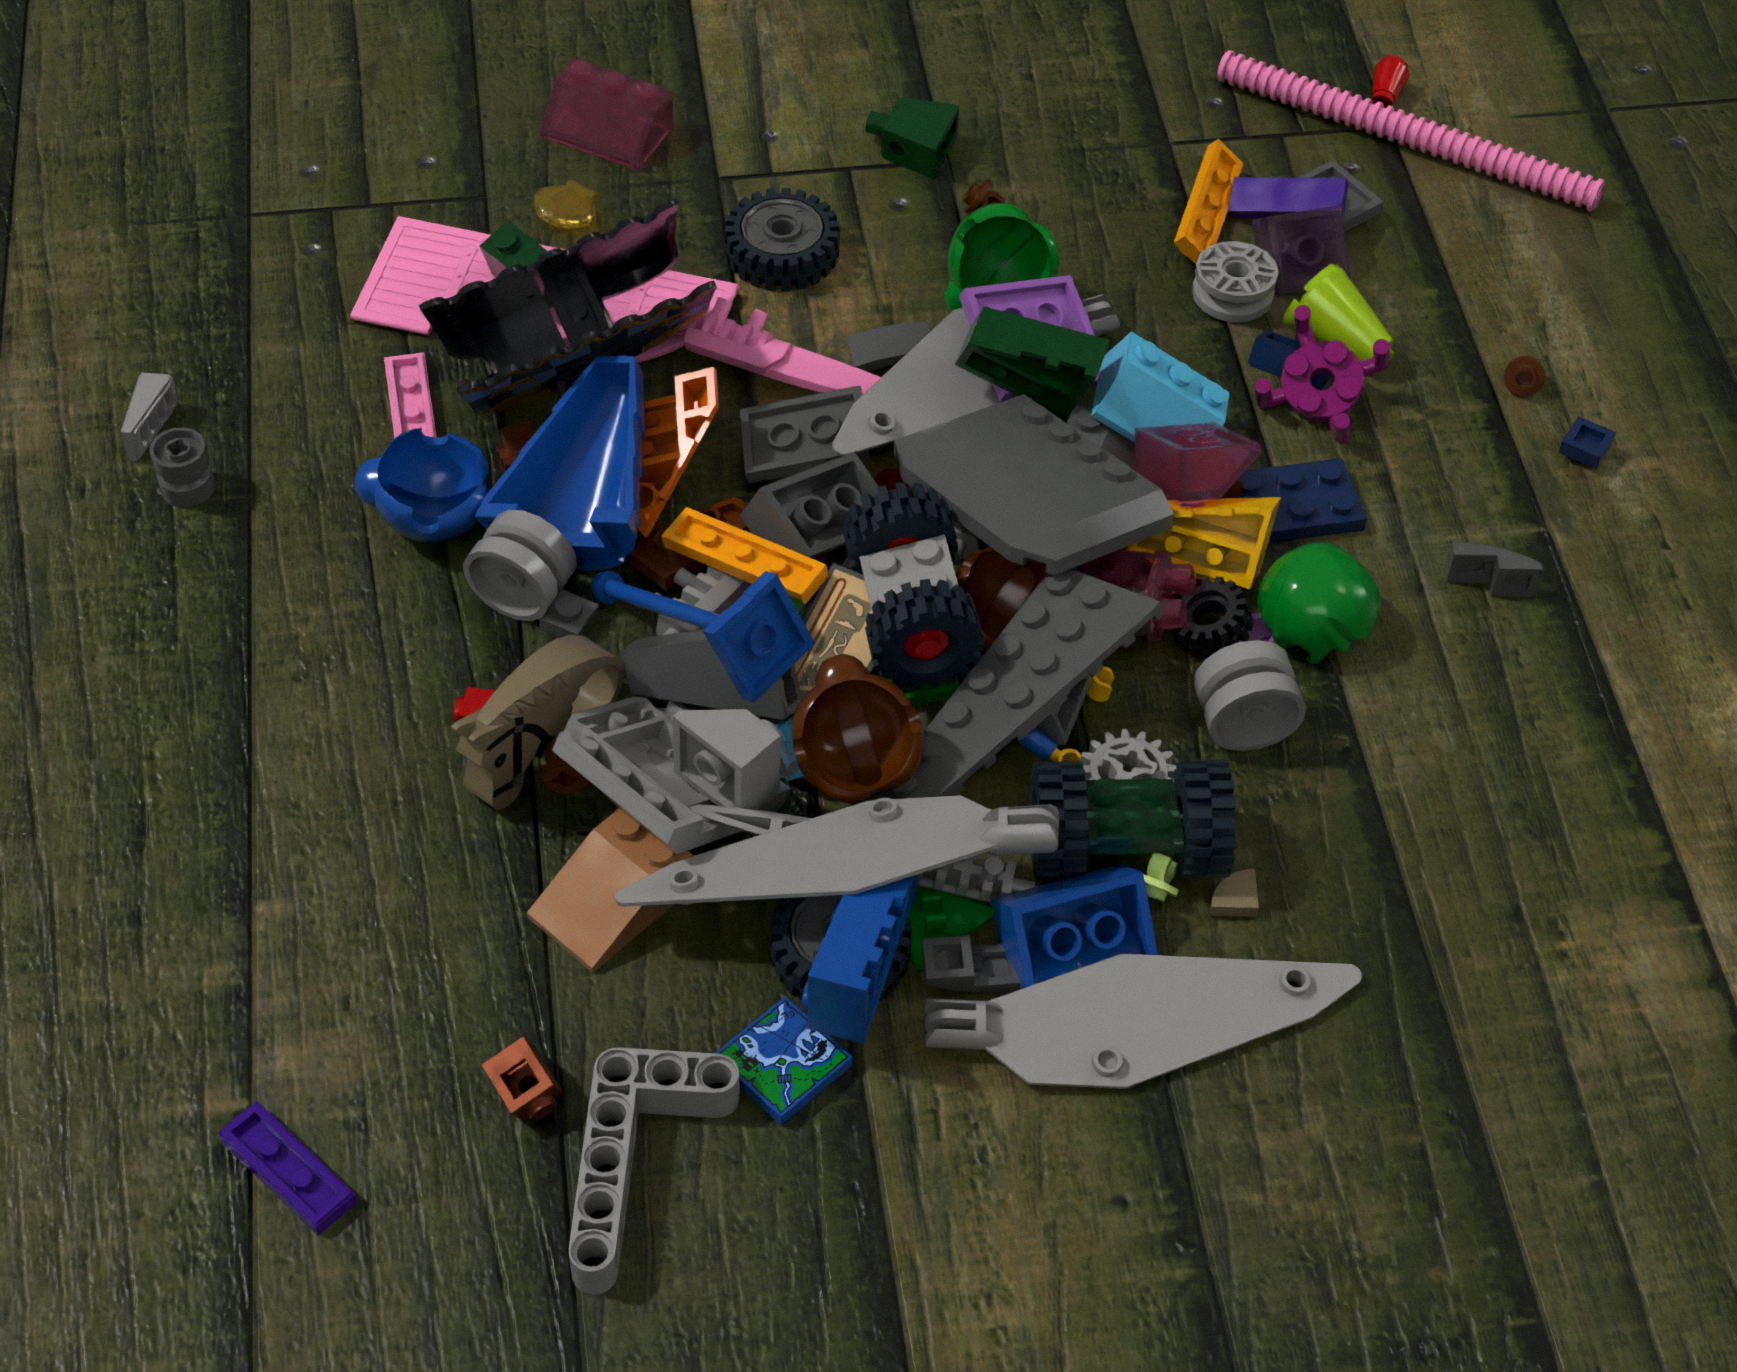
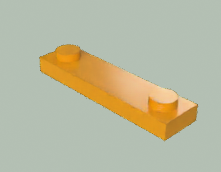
(1208, 201)
(743, 553)

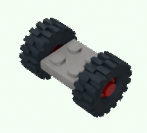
(920, 617)

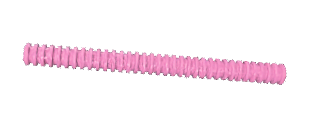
(1410, 130)

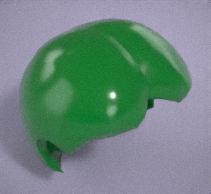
(998, 247)

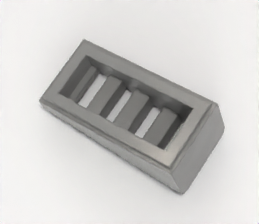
(148, 411)

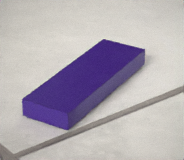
(1283, 195)
(287, 1168)

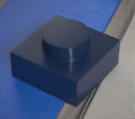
(1587, 442)

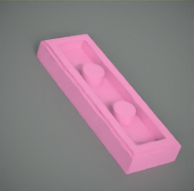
(409, 394)

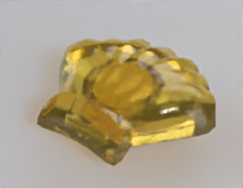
(566, 205)

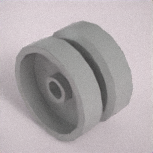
(520, 565)
(1249, 695)

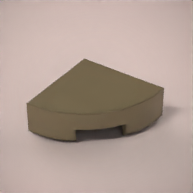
(1236, 895)

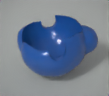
(426, 485)

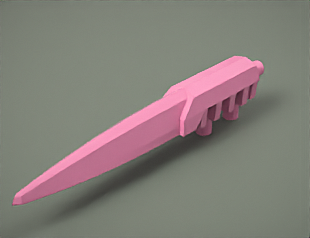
(764, 354)

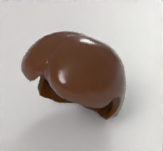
(855, 732)

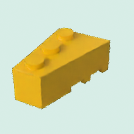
(1219, 538)

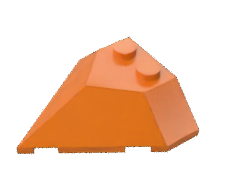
(671, 437)

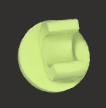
(1159, 875)

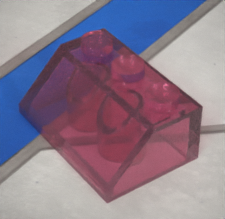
(607, 114)
(1193, 460)

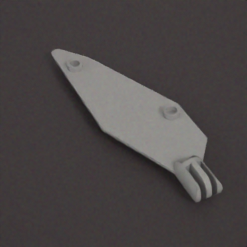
(930, 388)
(850, 851)
(1136, 1016)

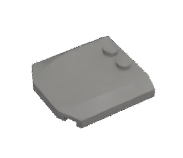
(630, 758)

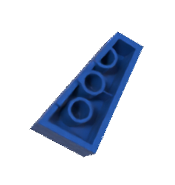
(856, 959)

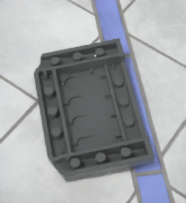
(1033, 485)

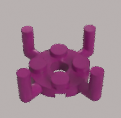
(1322, 358)

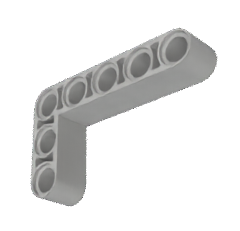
(616, 1144)

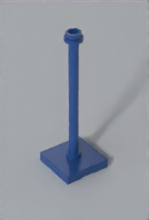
(752, 638)

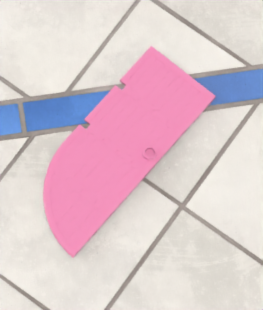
(437, 260)

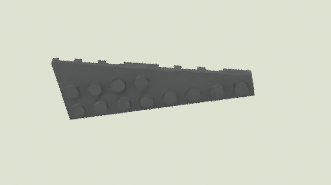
(1025, 676)

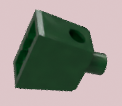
(916, 133)

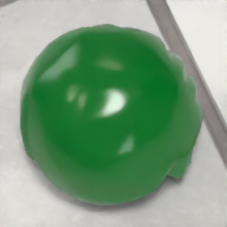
(1319, 600)

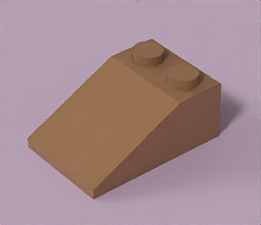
(580, 901)

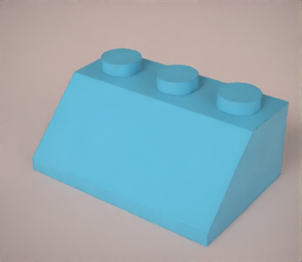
(1152, 389)

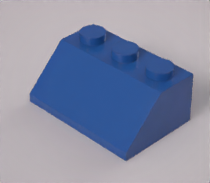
(1074, 923)

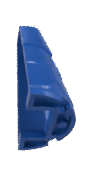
(584, 465)

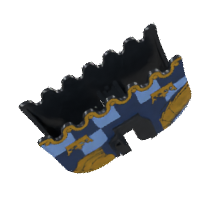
(515, 331)

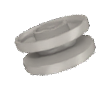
(1235, 281)

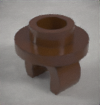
(979, 196)
(1524, 375)

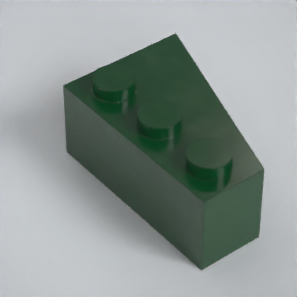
(1032, 358)

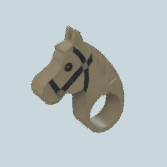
(527, 707)

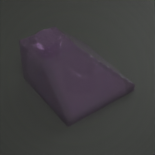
(1302, 245)

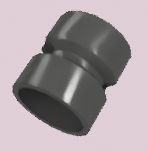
(182, 467)

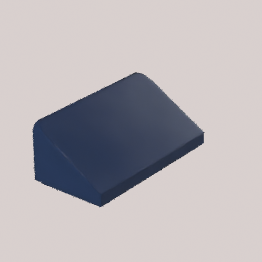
(1272, 350)

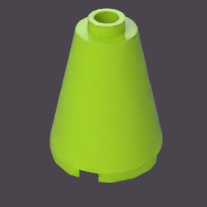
(1340, 313)

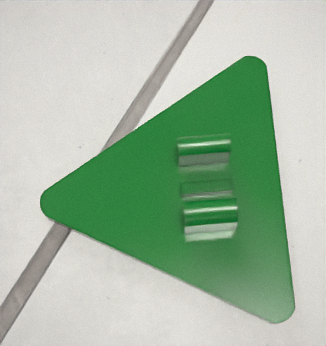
(943, 916)

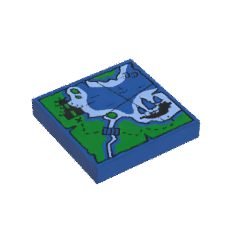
(784, 1061)

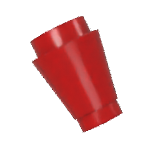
(1389, 80)

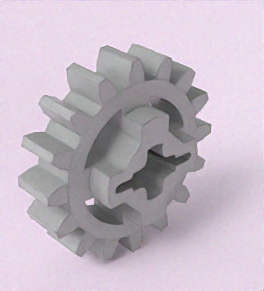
(1127, 758)

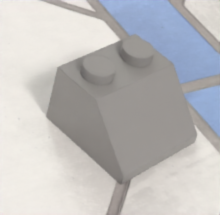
(727, 756)

